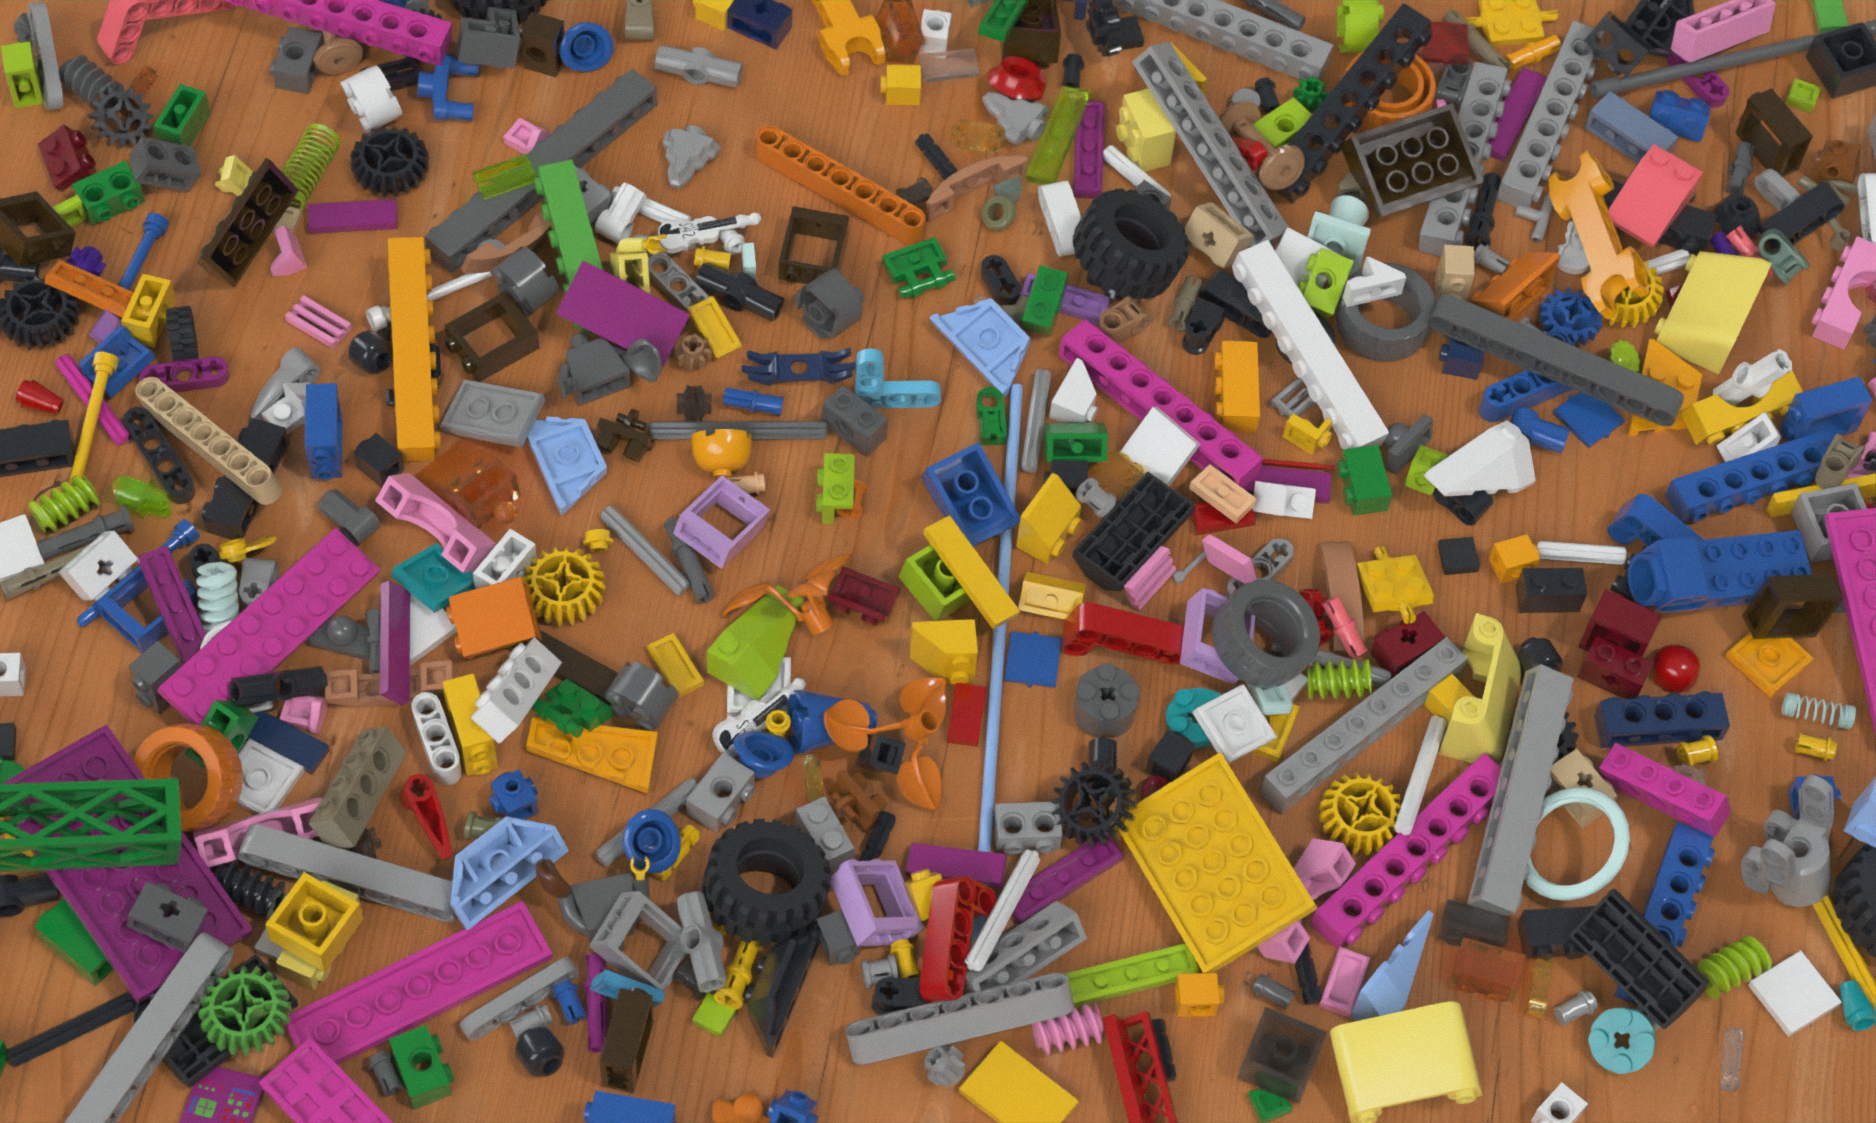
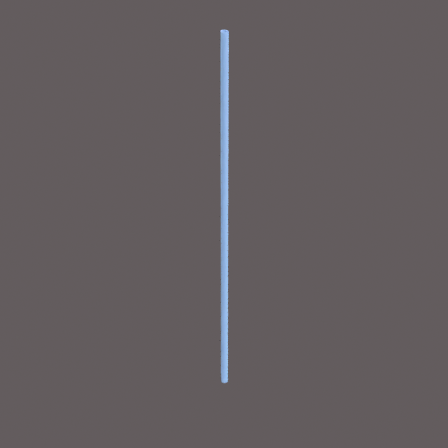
(998, 648)

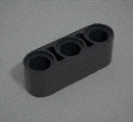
(1804, 214)
(1231, 294)

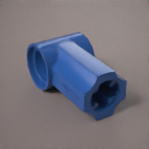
(1538, 431)

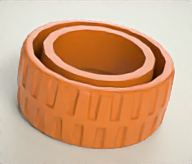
(1420, 83)
(222, 765)

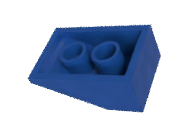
(971, 494)

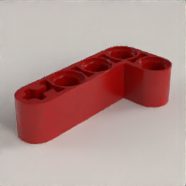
(1121, 631)
(949, 935)

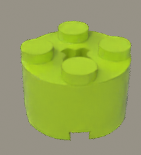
(1358, 24)

